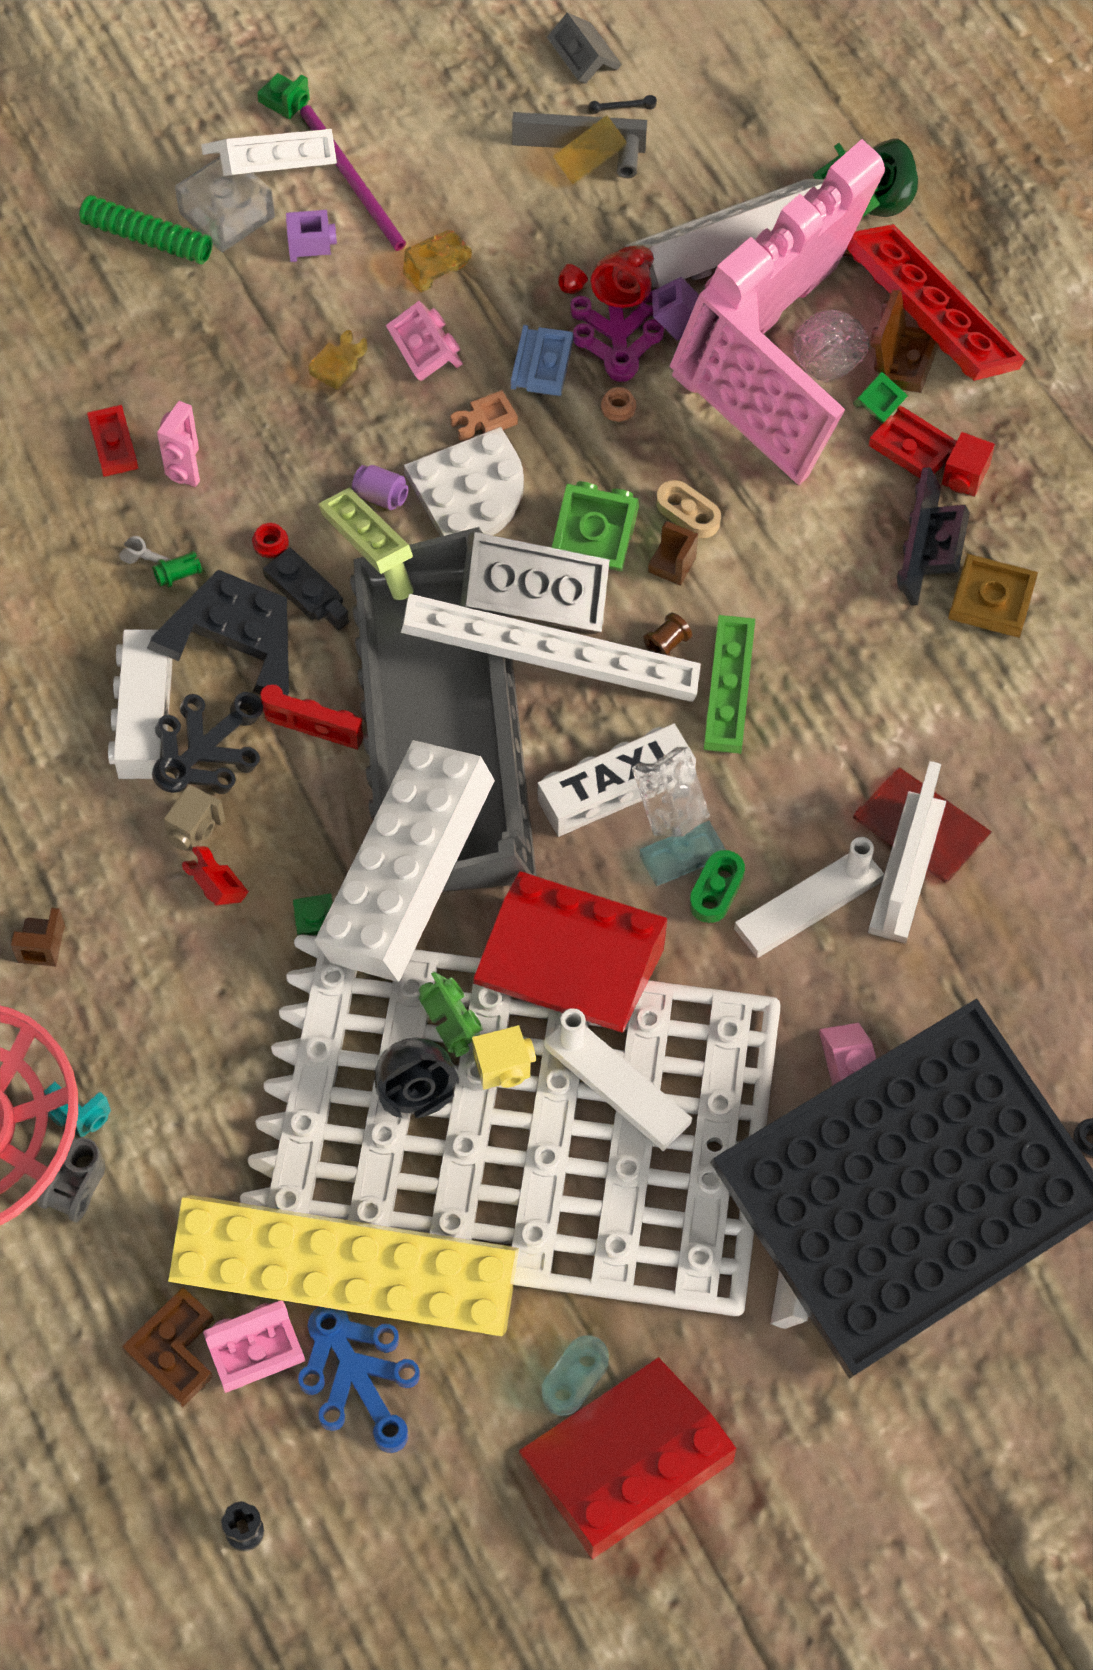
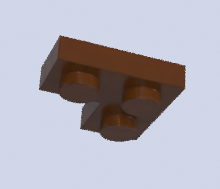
(162, 1345)

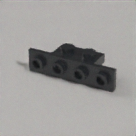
(933, 539)

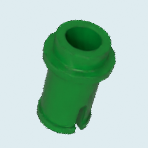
(176, 569)

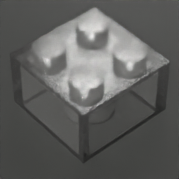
(224, 205)

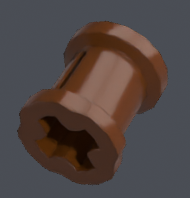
(668, 635)

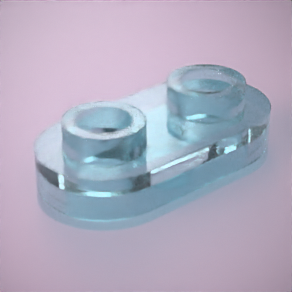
(573, 1376)

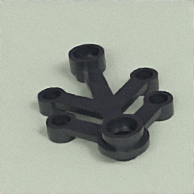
(204, 747)

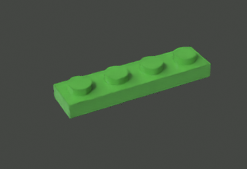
(729, 684)

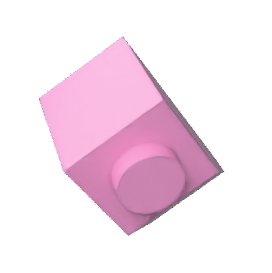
(846, 1050)

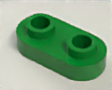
(717, 889)

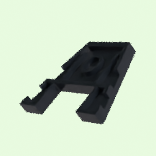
(237, 617)

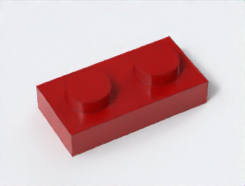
(112, 440)

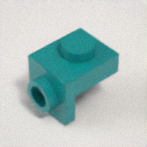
(90, 1116)

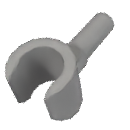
(137, 549)

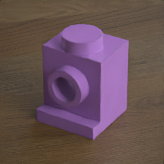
(309, 234)

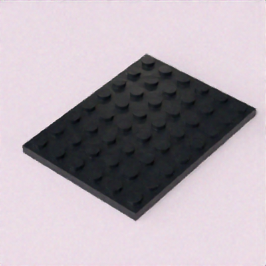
(910, 1186)

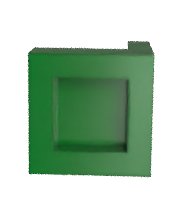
(881, 397)

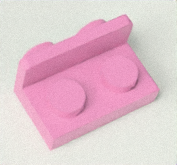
(423, 341)

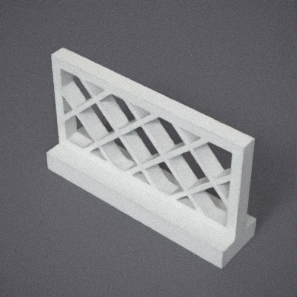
(908, 861)

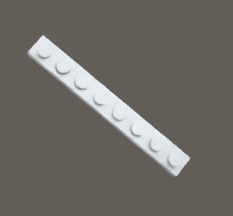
(550, 647)

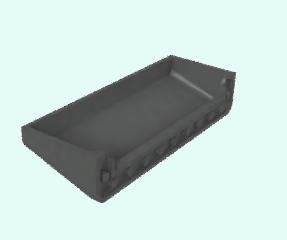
(446, 700)

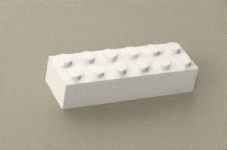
(405, 860)

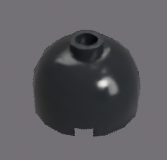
(415, 1078)

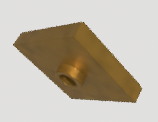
(993, 595)

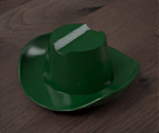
(899, 179)

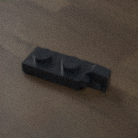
(306, 588)

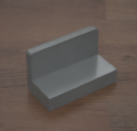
(581, 47)

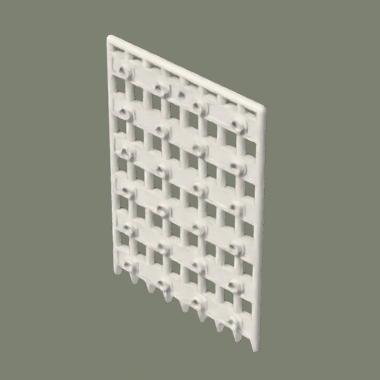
(551, 1126)

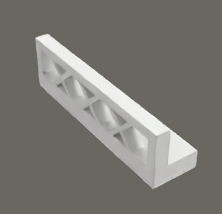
(274, 152)

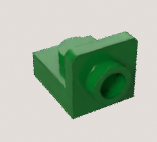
(285, 95)

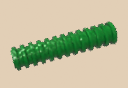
(145, 229)

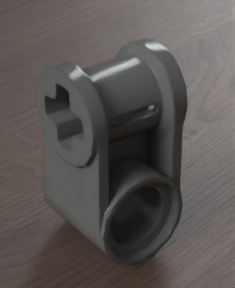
(74, 1186)

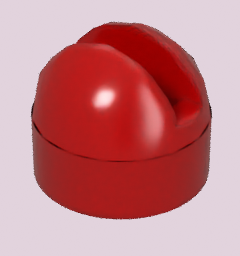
(571, 279)

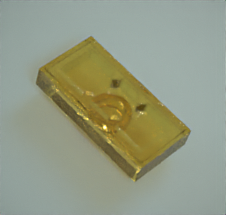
(590, 150)

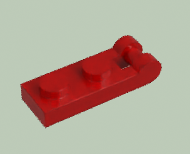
(311, 718)

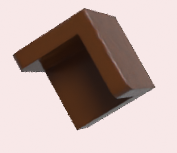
(674, 554)
(39, 940)

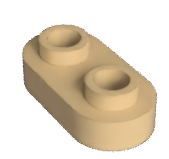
(690, 510)

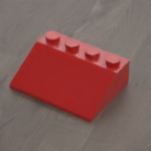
(571, 951)
(628, 1456)

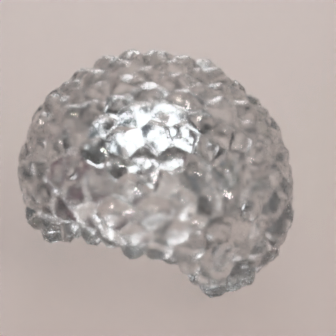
(830, 344)

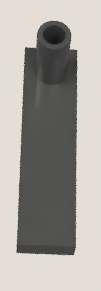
(561, 130)

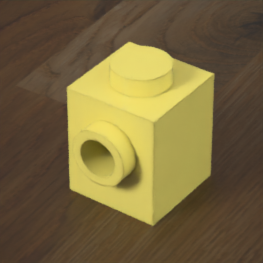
(503, 1057)

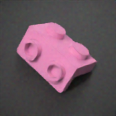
(179, 445)
(253, 1345)

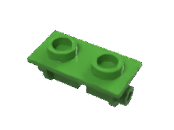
(445, 1000)

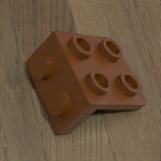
(901, 350)

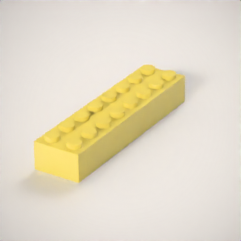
(344, 1265)

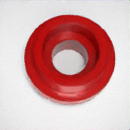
(266, 533)

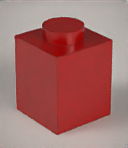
(968, 464)

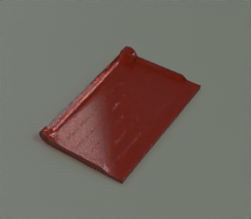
(957, 833)

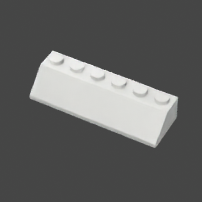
(707, 241)

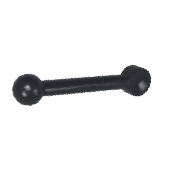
(648, 102)

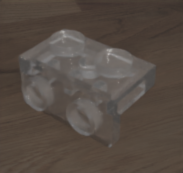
(671, 793)

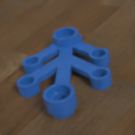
(355, 1370)

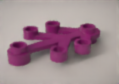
(617, 330)

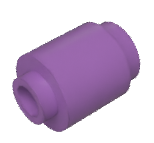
(380, 486)

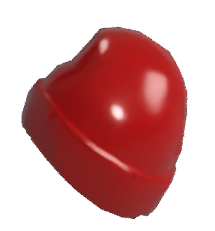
(623, 277)

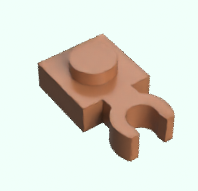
(485, 415)

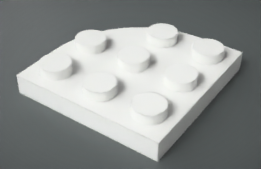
(470, 484)

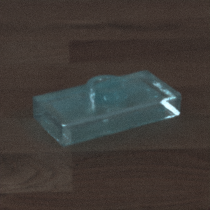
(680, 855)

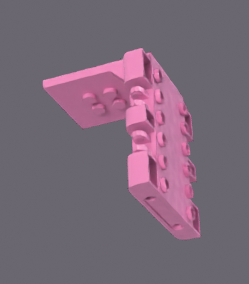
(724, 341)

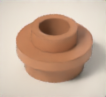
(618, 397)

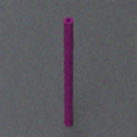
(358, 184)

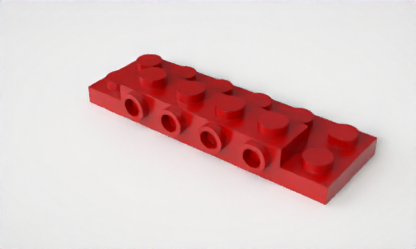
(934, 302)

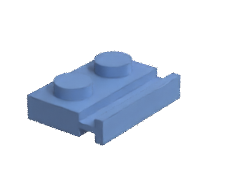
(542, 360)

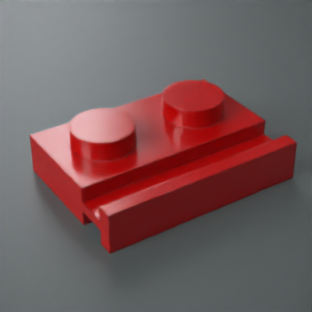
(912, 442)

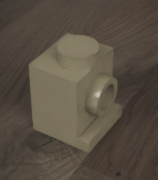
(193, 818)

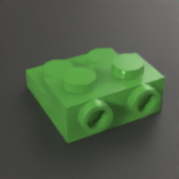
(596, 522)

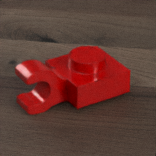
(216, 880)

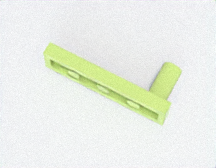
(371, 538)

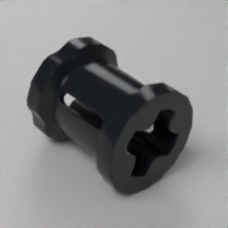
(250, 1539)

